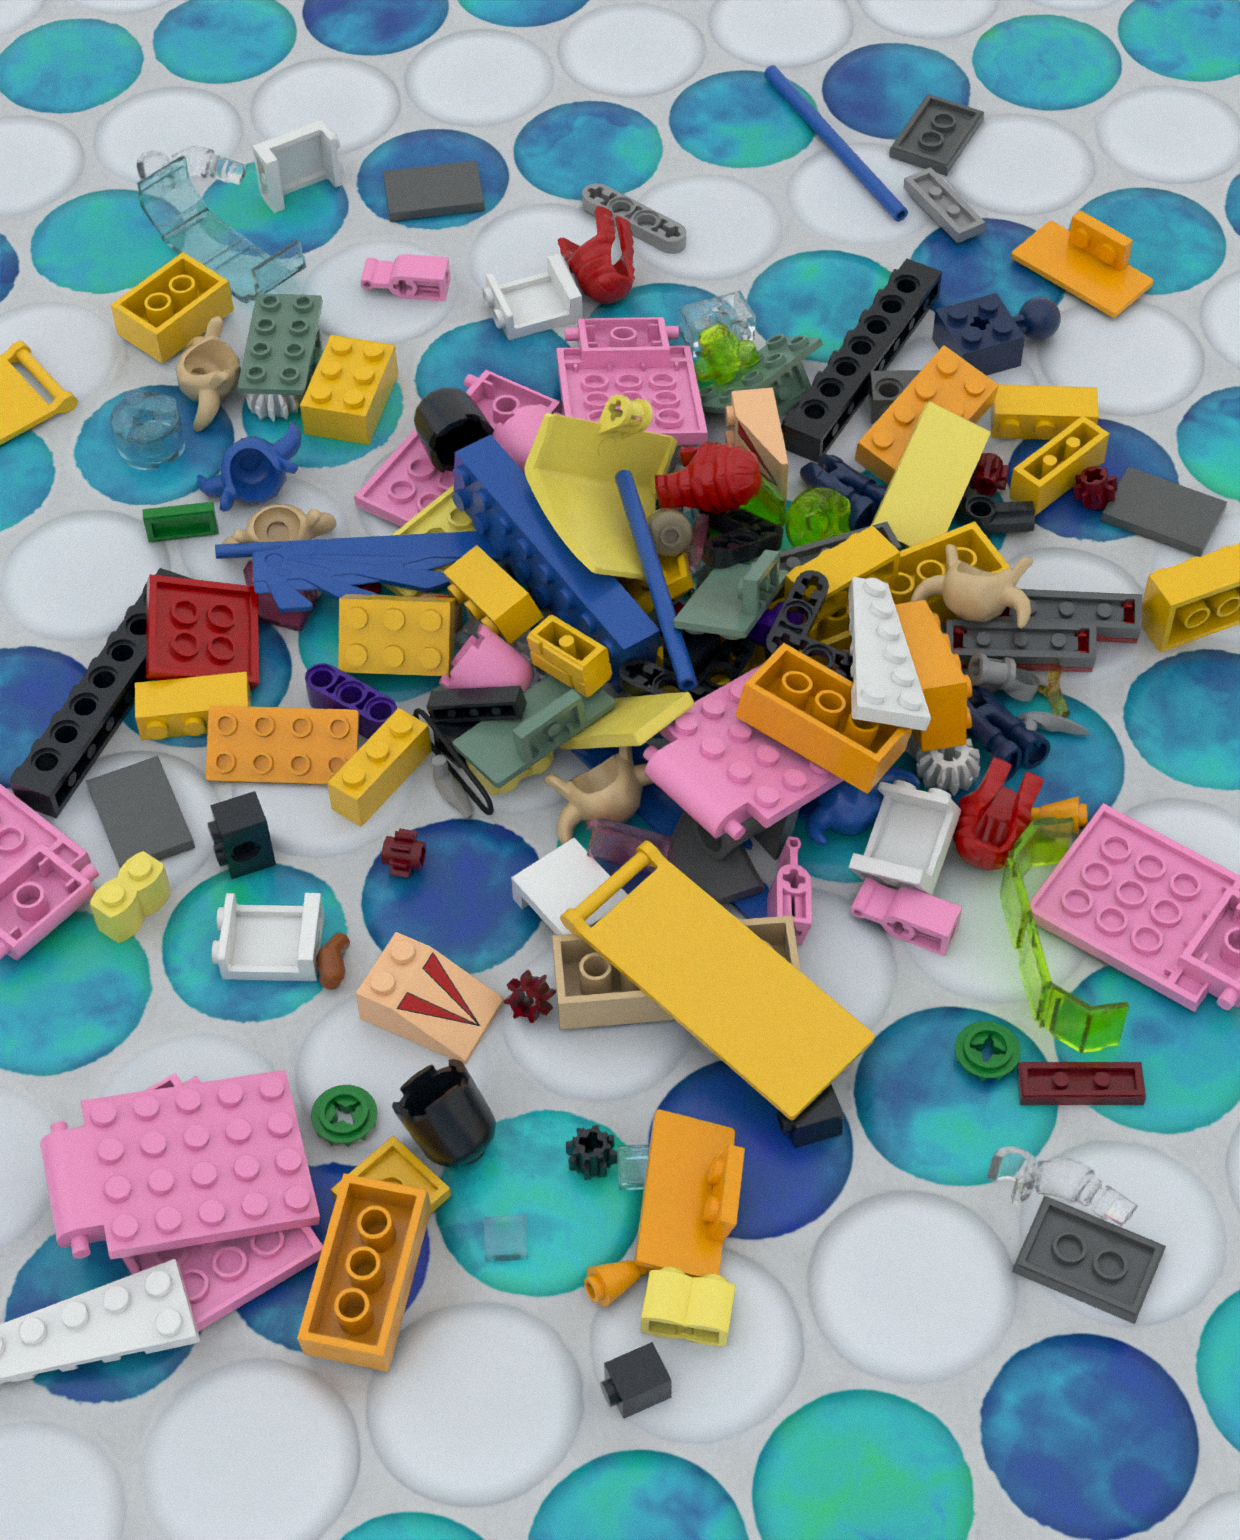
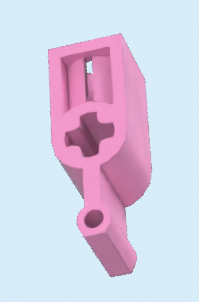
(409, 276)
(791, 890)
(909, 914)

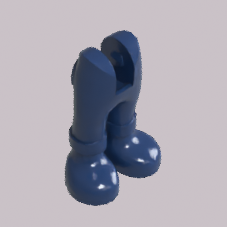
(858, 489)
(1004, 733)

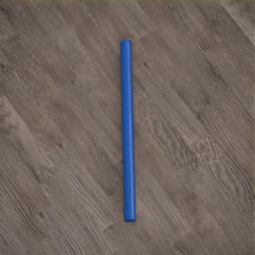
(836, 143)
(656, 581)

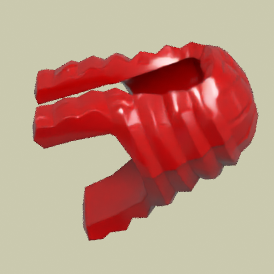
(592, 260)
(713, 479)
(994, 817)

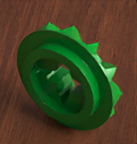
(1004, 1046)
(346, 1099)

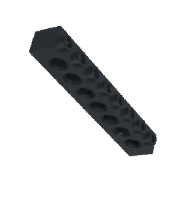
(869, 347)
(88, 717)

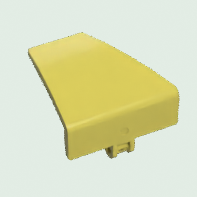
(576, 487)

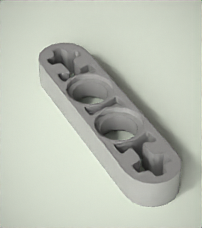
(664, 235)

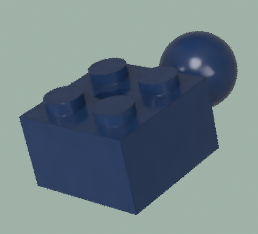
(987, 333)

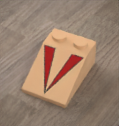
(757, 428)
(427, 999)

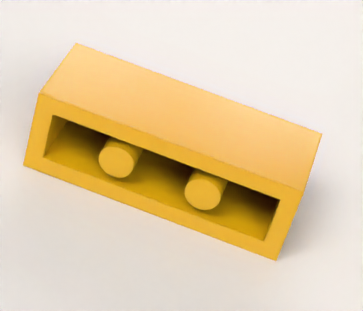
(1040, 410)
(1054, 466)
(860, 556)
(492, 595)
(183, 704)
(379, 767)

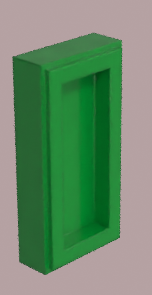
(180, 521)

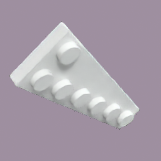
(882, 667)
(114, 1320)

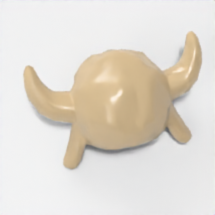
(208, 372)
(283, 524)
(978, 593)
(604, 791)

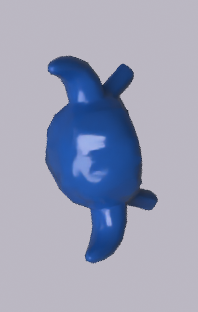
(253, 469)
(847, 808)

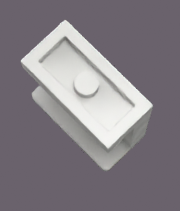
(296, 162)
(534, 301)
(908, 837)
(561, 883)
(269, 940)

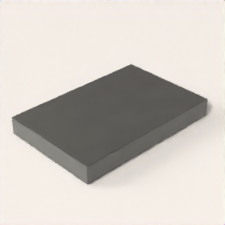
(936, 134)
(433, 191)
(1164, 511)
(140, 812)
(1089, 1259)

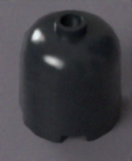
(448, 422)
(446, 1114)

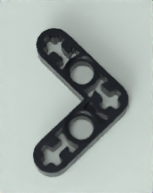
(743, 538)
(797, 635)
(661, 677)

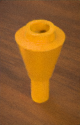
(1064, 809)
(611, 1280)

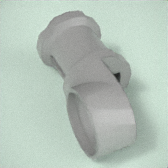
(1014, 681)

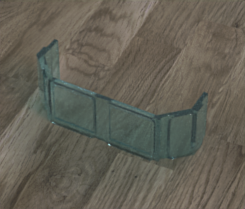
(192, 228)

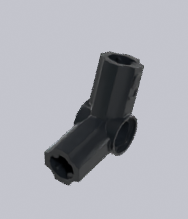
(994, 516)

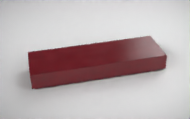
(1080, 1083)

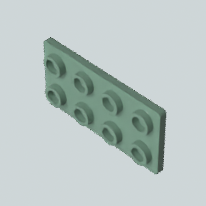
(282, 344)
(777, 368)
(733, 598)
(550, 719)

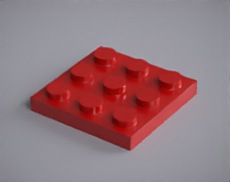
(201, 629)

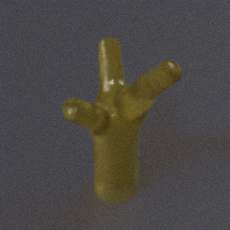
(1054, 694)

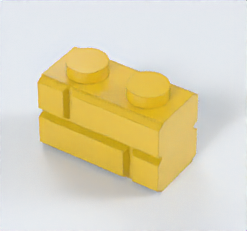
(569, 656)

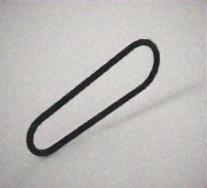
(489, 811)

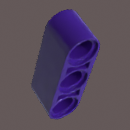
(335, 689)

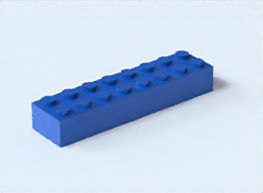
(508, 514)

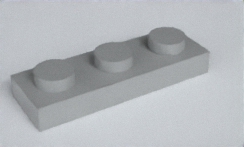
(944, 205)

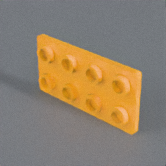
(1086, 262)
(279, 743)
(688, 1194)

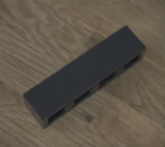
(476, 704)

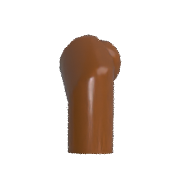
(330, 961)

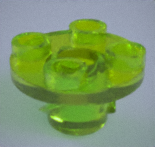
(723, 354)
(817, 516)

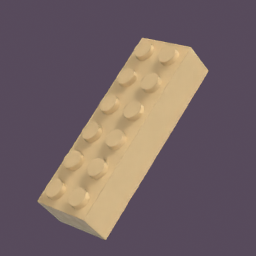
(599, 995)

